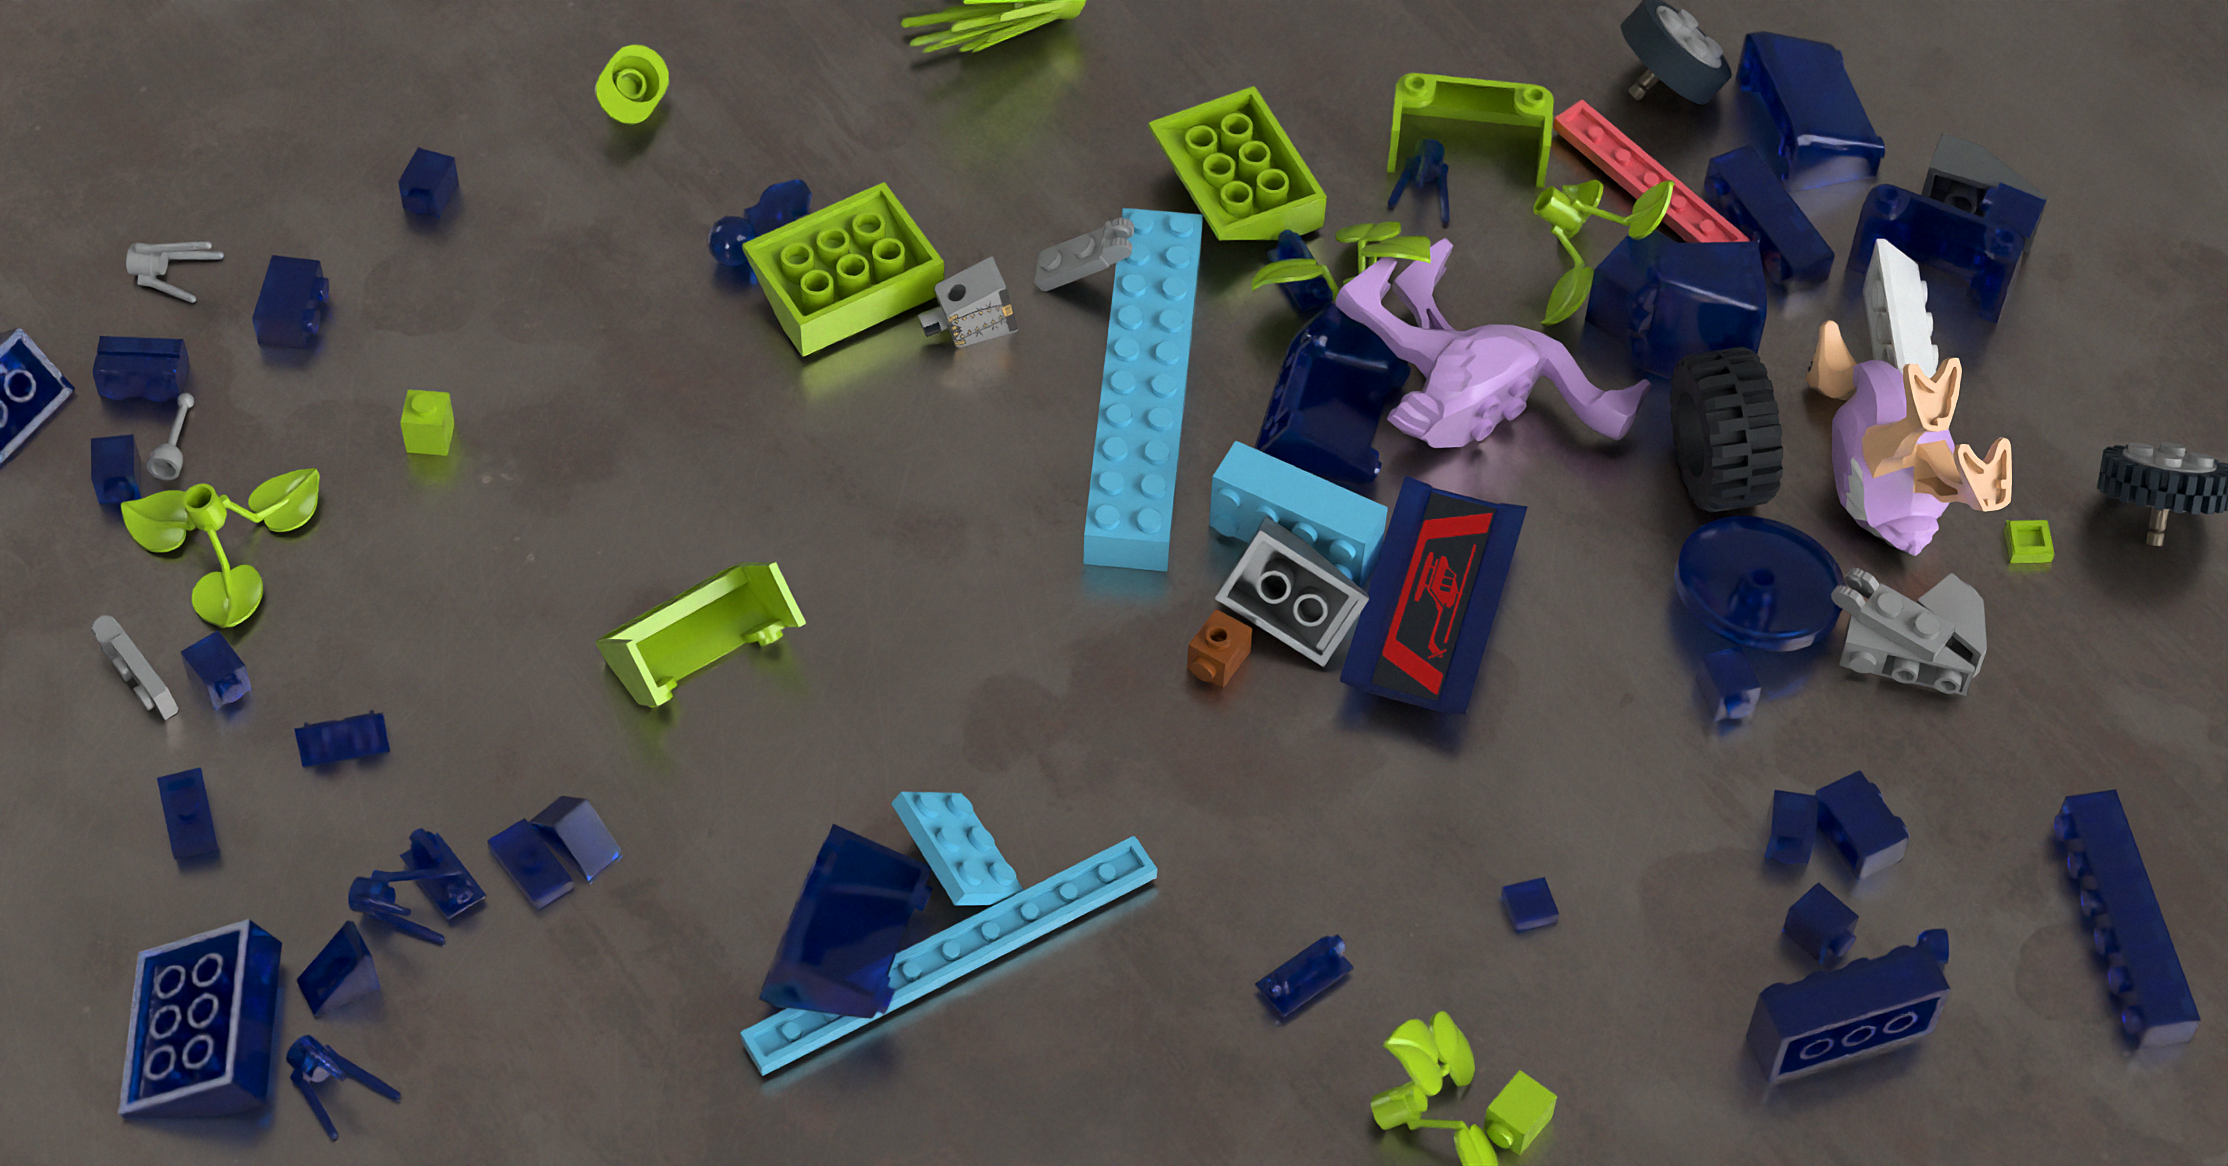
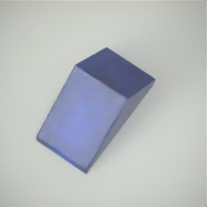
(576, 835)
(339, 972)

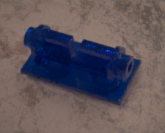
(1307, 292)
(342, 738)
(449, 893)
(1305, 974)

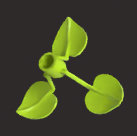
(1569, 211)
(1302, 269)
(233, 594)
(1419, 1053)

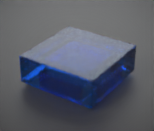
(1530, 904)

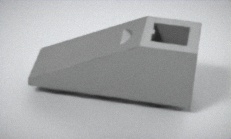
(1875, 654)

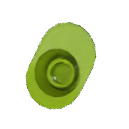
(632, 84)

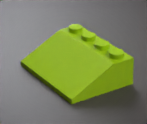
(1241, 168)
(845, 268)

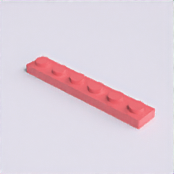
(1639, 172)

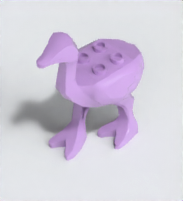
(1476, 373)

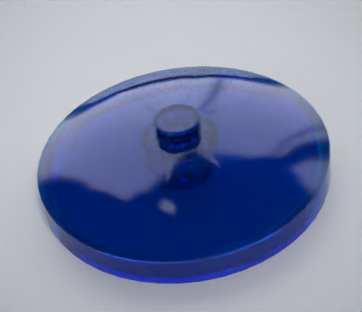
(1759, 583)

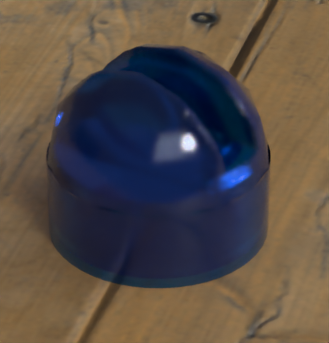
(1938, 943)

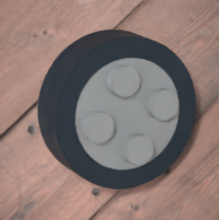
(1674, 52)

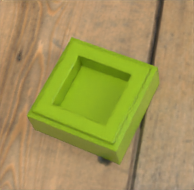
(2028, 541)

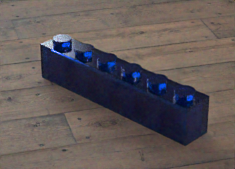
(2126, 920)

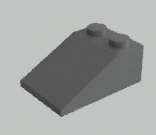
(1965, 171)
(1292, 592)

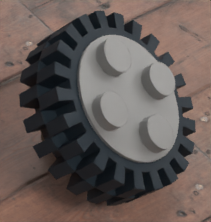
(2165, 481)

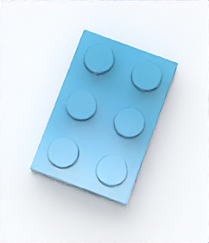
(957, 847)

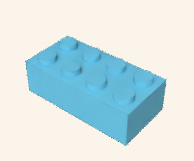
(1326, 516)

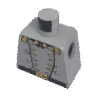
(971, 306)

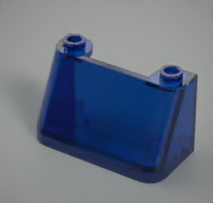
(1813, 109)
(1944, 240)
(1705, 302)
(1331, 399)
(846, 928)

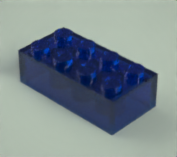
(1847, 1011)

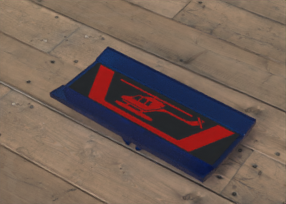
(1433, 598)

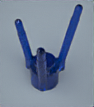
(1426, 165)
(377, 898)
(316, 1062)

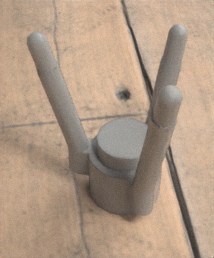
(152, 259)

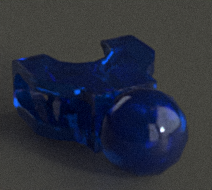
(777, 207)

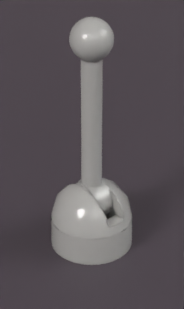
(167, 460)

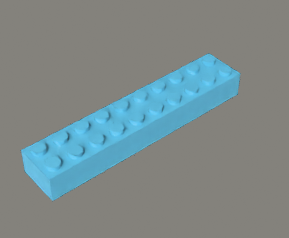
(1143, 393)

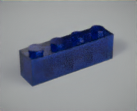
(1768, 214)

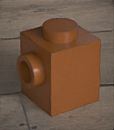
(1219, 648)

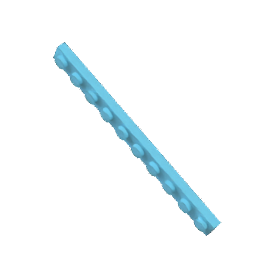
(963, 948)

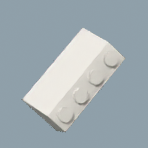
(1897, 311)

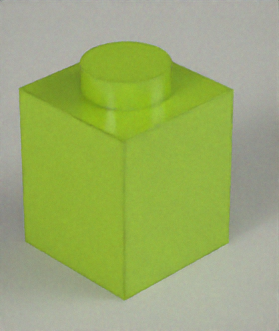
(427, 422)
(1519, 1113)

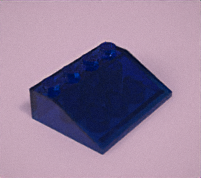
(202, 1025)

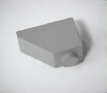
(1964, 608)

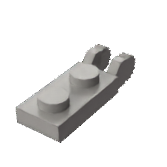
(1084, 254)
(1893, 614)
(132, 664)

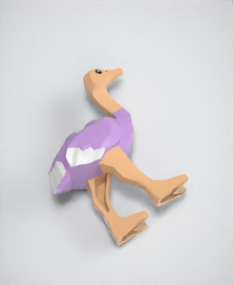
(1895, 446)

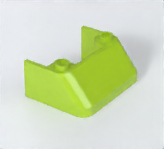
(1474, 101)
(699, 626)

